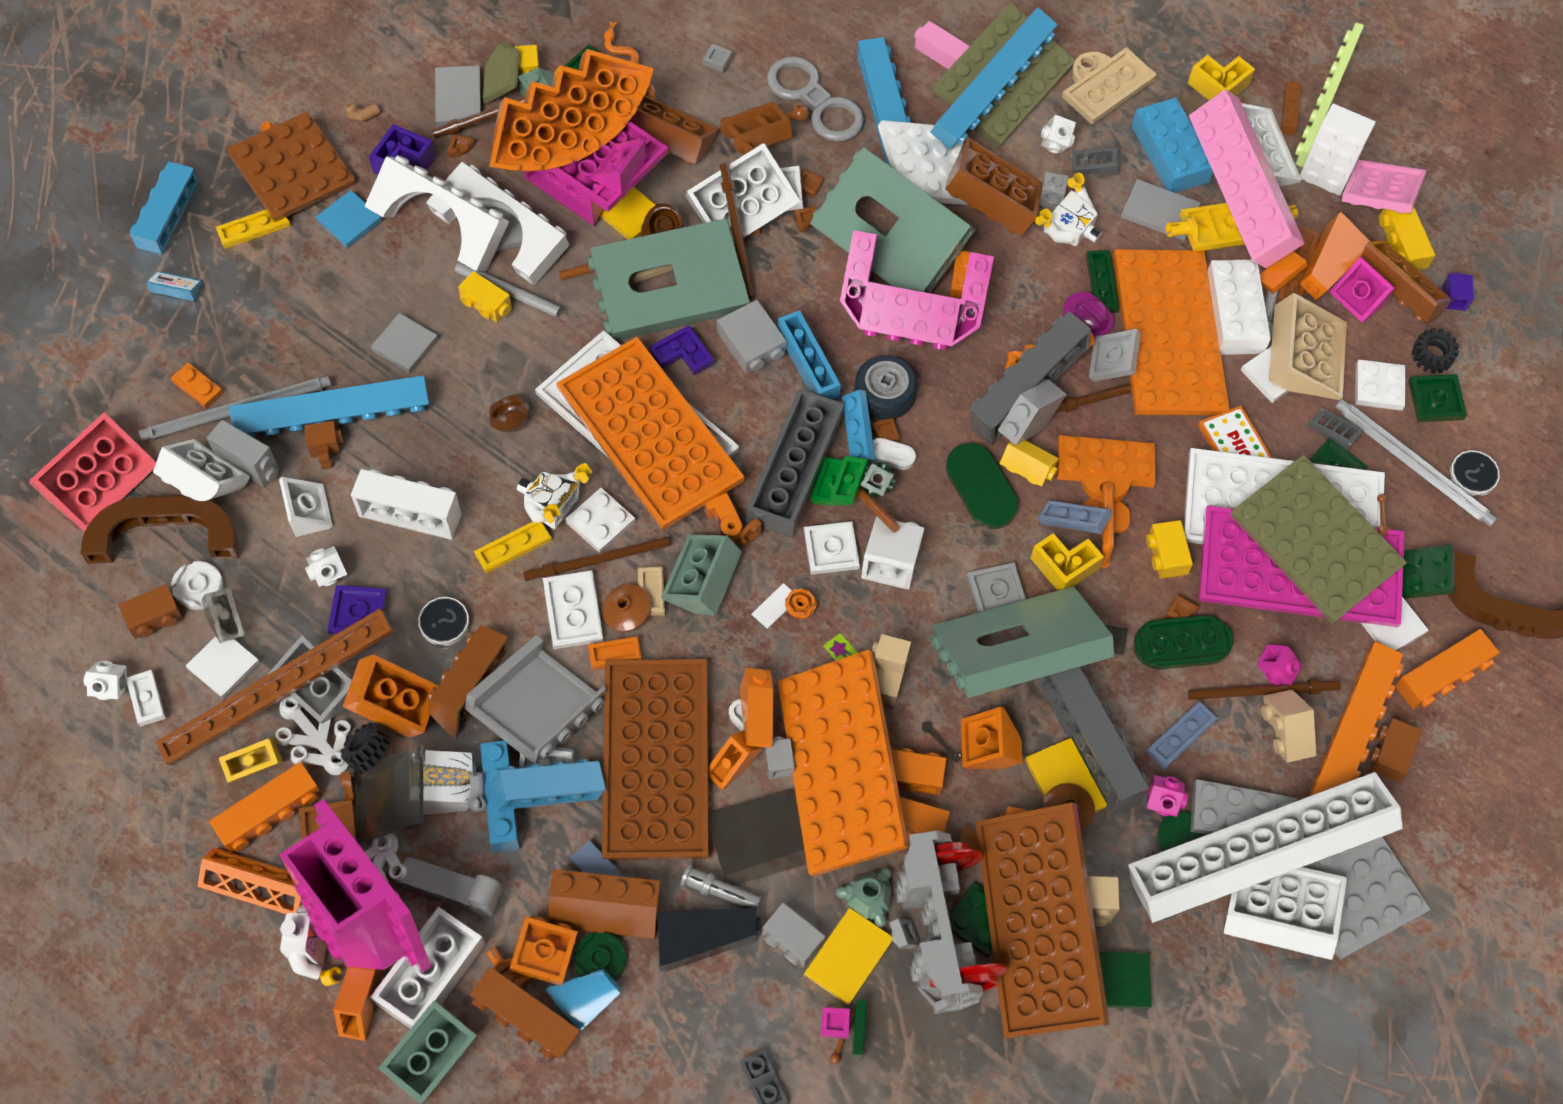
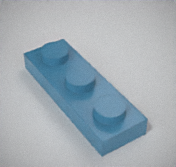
(858, 425)

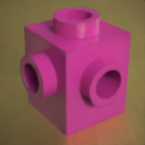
(1279, 664)
(1166, 795)

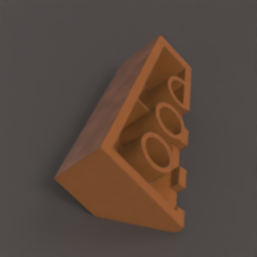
(470, 667)

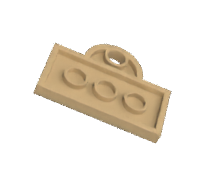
(1106, 83)

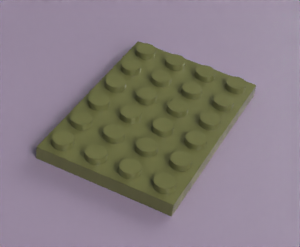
(1023, 94)
(1318, 539)

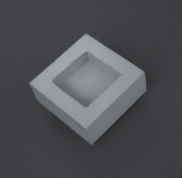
(717, 58)
(904, 934)

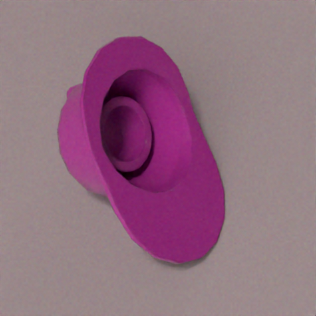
(1090, 312)

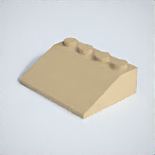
(1307, 349)

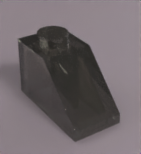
(223, 615)

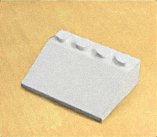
(1273, 144)
(760, 192)
(1290, 911)

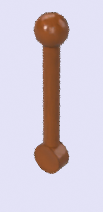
(1383, 529)
(835, 1057)

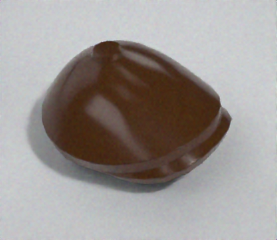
(661, 219)
(508, 413)

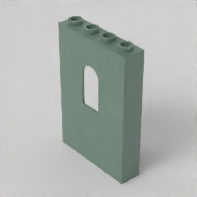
(918, 244)
(704, 271)
(1060, 638)

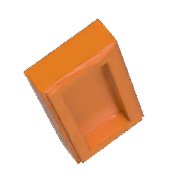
(1282, 272)
(614, 650)

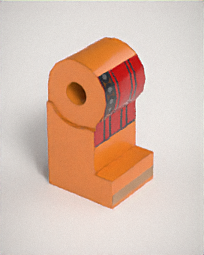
(725, 515)

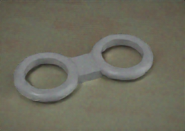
(815, 98)

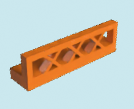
(250, 873)

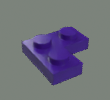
(682, 345)

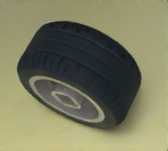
(888, 386)

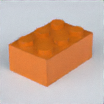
(390, 696)

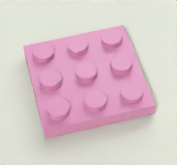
(1384, 186)

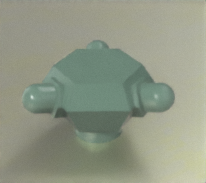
(869, 895)

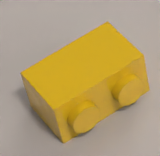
(1169, 549)
(250, 760)

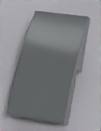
(762, 1079)

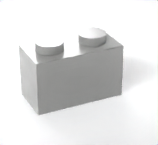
(792, 935)

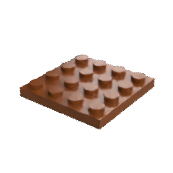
(291, 166)

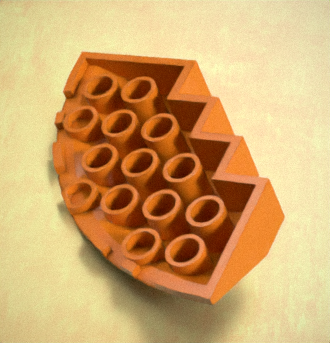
(569, 117)

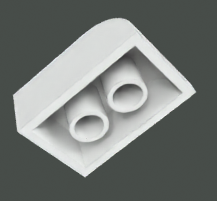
(198, 471)

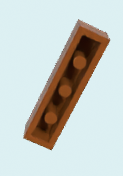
(1290, 108)

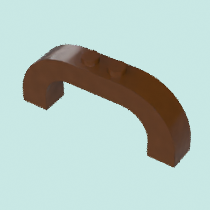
(117, 518)
(1499, 612)

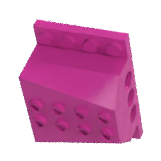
(582, 195)
(351, 899)

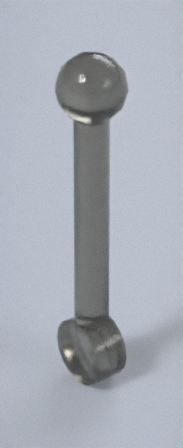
(927, 728)

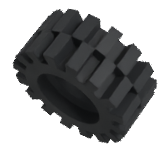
(1439, 340)
(365, 747)

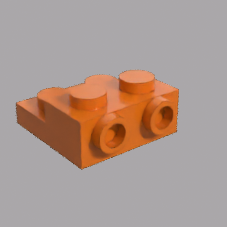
(543, 950)

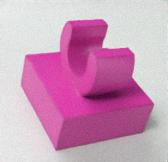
(835, 1022)

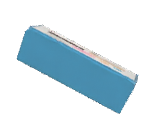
(174, 285)

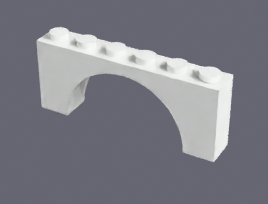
(479, 226)
(540, 242)

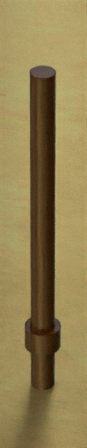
(455, 126)
(728, 187)
(1071, 403)
(550, 570)
(1312, 686)

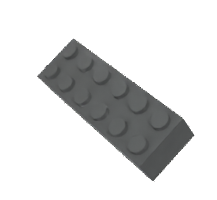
(1046, 360)
(795, 462)
(1096, 738)

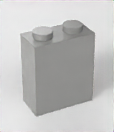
(751, 337)
(1032, 412)
(244, 453)

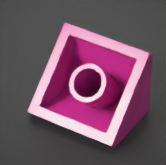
(621, 165)
(1362, 290)

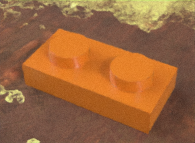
(197, 385)

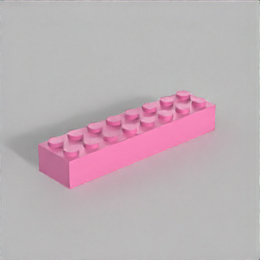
(1246, 179)

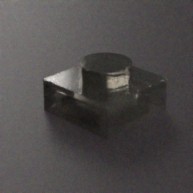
(1119, 638)

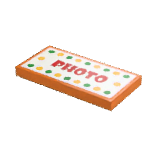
(1233, 434)

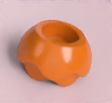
(800, 596)

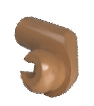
(361, 114)

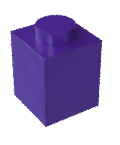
(1460, 290)

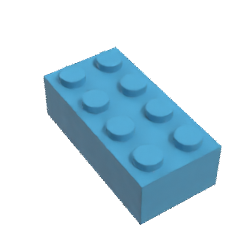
(1172, 145)

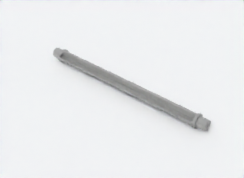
(223, 411)
(1416, 463)

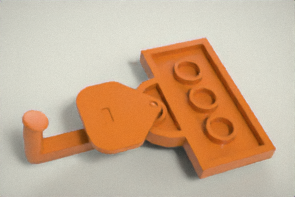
(1108, 467)

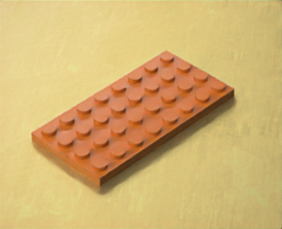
(1179, 351)
(650, 433)
(842, 764)

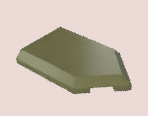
(500, 72)

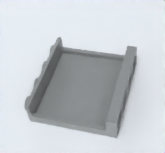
(533, 701)

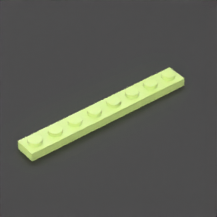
(1324, 100)

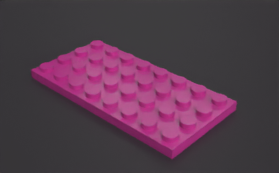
(1244, 576)

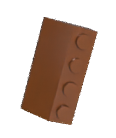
(680, 132)
(1410, 285)
(604, 903)

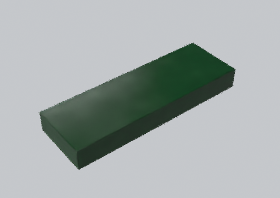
(1102, 278)

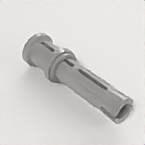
(706, 888)

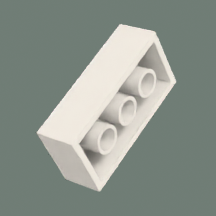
(1336, 149)
(1238, 307)
(406, 503)
(451, 951)

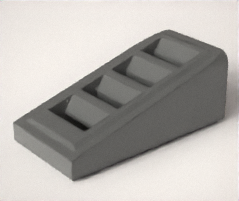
(1103, 154)
(1346, 427)

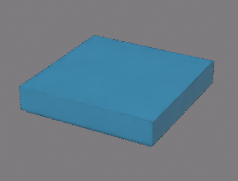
(348, 219)

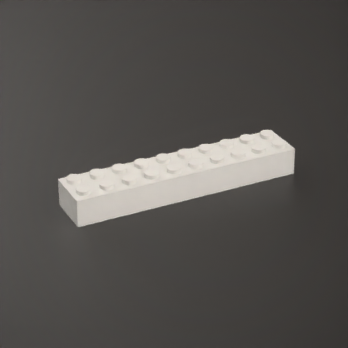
(1265, 846)

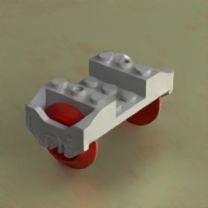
(942, 970)

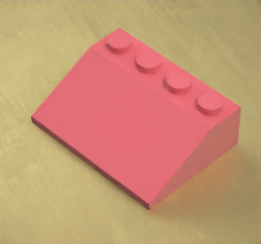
(93, 471)

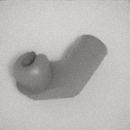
(477, 798)

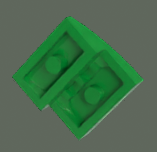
(839, 481)

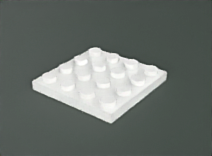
(920, 157)

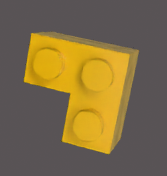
(1211, 78)
(1066, 567)

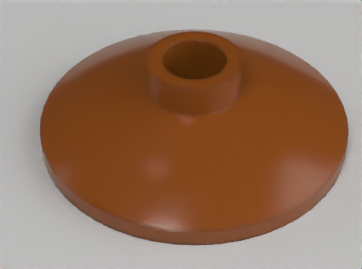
(631, 615)
(1075, 794)

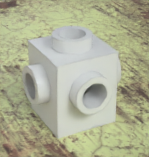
(1058, 134)
(325, 566)
(106, 680)

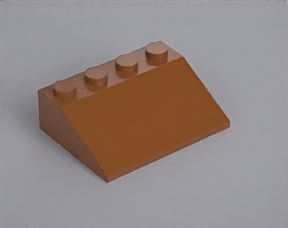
(994, 187)

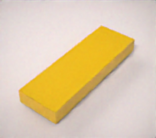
(249, 228)
(512, 546)

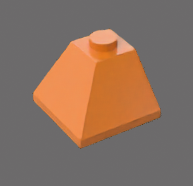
(990, 741)

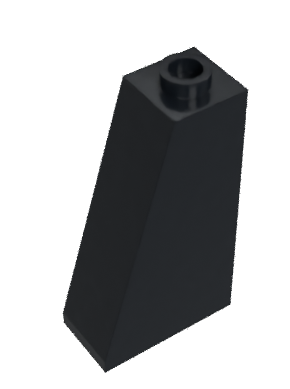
(702, 934)

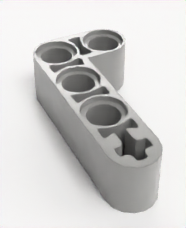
(472, 894)

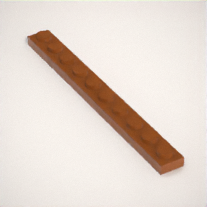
(274, 687)

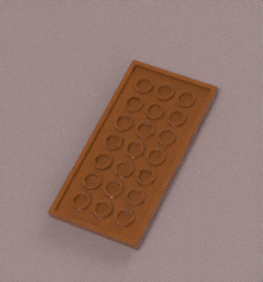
(655, 760)
(1042, 922)

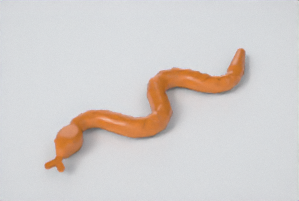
(623, 50)

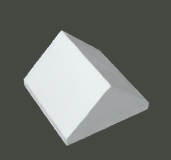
(305, 506)

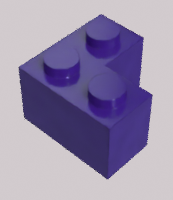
(405, 144)

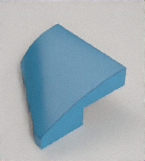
(584, 996)

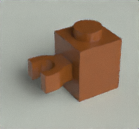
(323, 441)

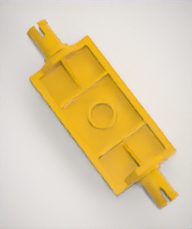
(1210, 227)

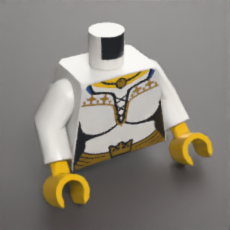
(552, 495)

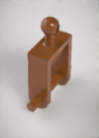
(761, 125)

